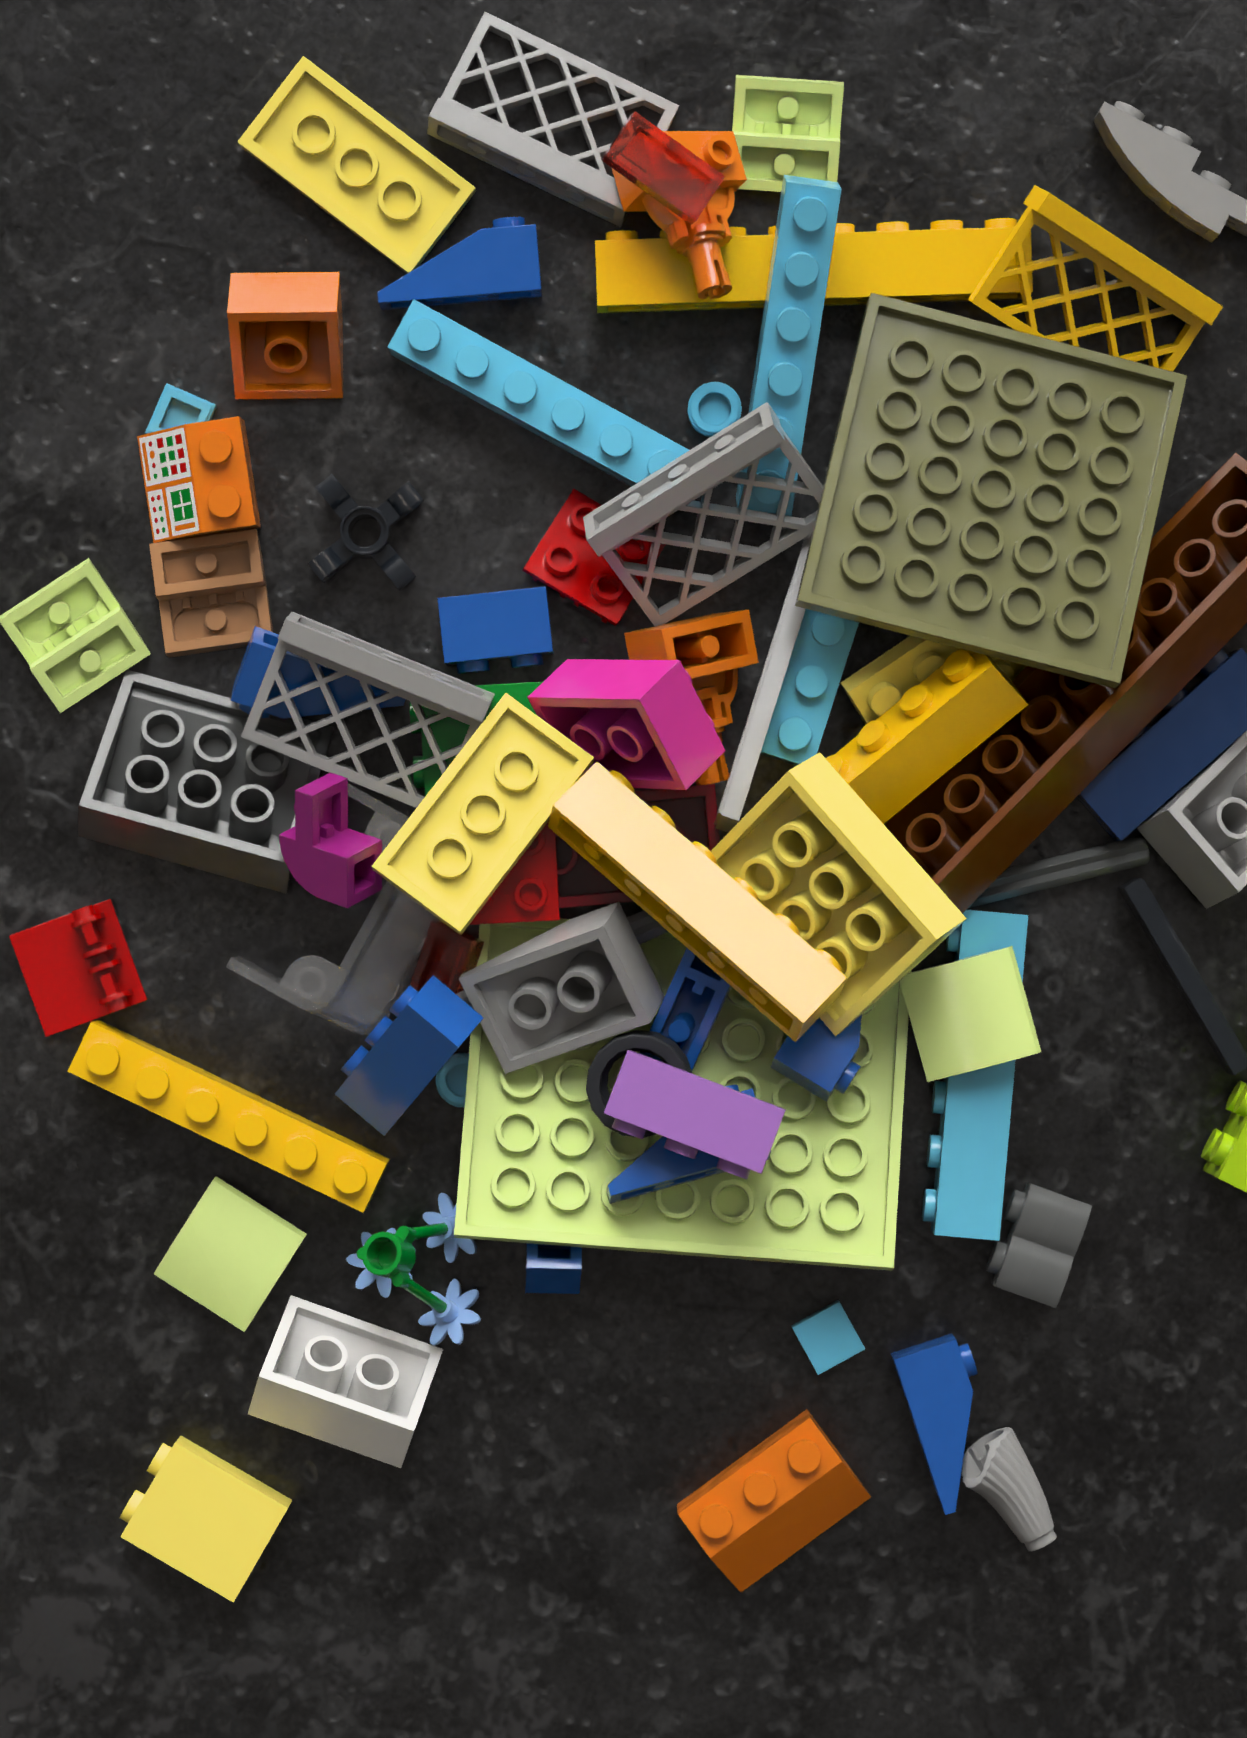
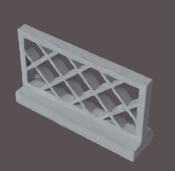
(520, 152)
(677, 487)
(371, 667)

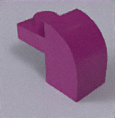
(322, 849)

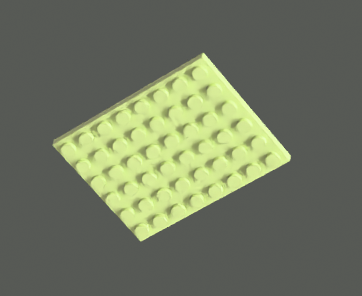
(543, 1159)

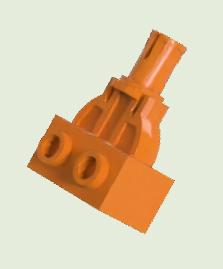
(711, 231)
(711, 653)

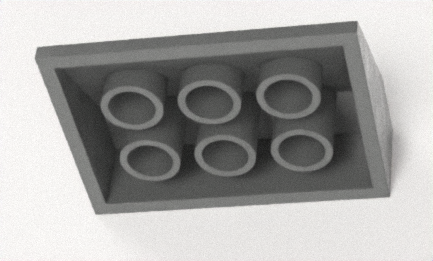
(189, 787)

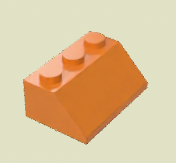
(772, 1501)

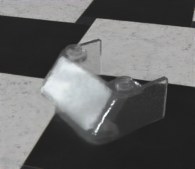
(378, 960)

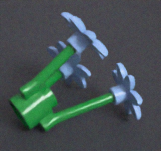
(391, 1257)

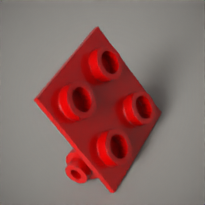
(574, 569)
(529, 889)
(78, 967)

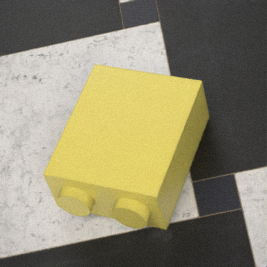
(203, 1517)

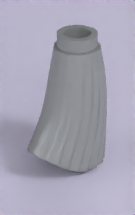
(1004, 1477)

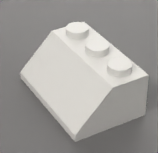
(345, 1381)

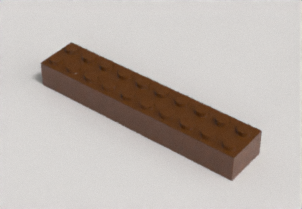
(1039, 761)

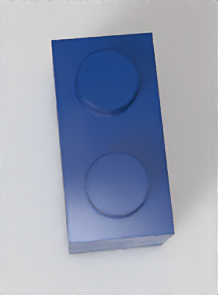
(495, 628)

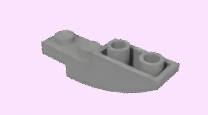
(1162, 169)

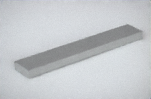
(763, 702)

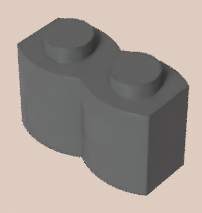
(1039, 1244)

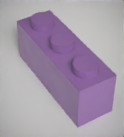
(693, 1114)

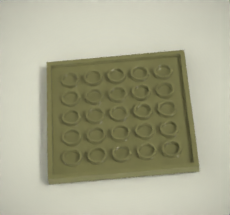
(992, 491)

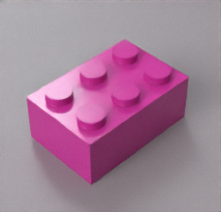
(632, 718)

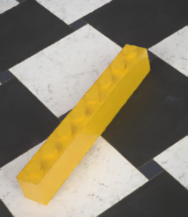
(890, 262)

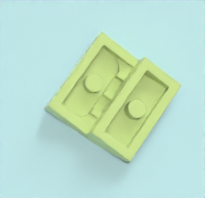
(787, 129)
(74, 635)
(970, 1014)
(230, 1253)

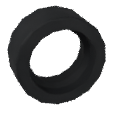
(634, 1040)

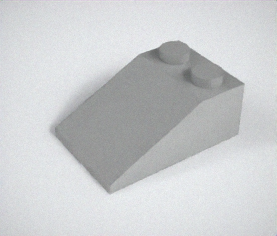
(1205, 828)
(564, 989)

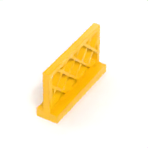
(1107, 254)

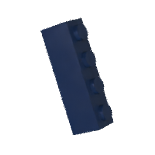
(1172, 748)

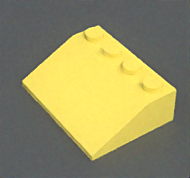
(841, 881)

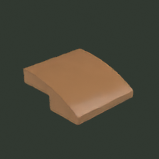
(210, 591)

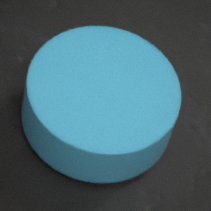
(713, 408)
(452, 1079)

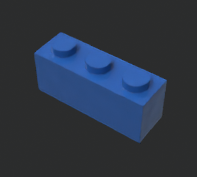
(406, 1053)

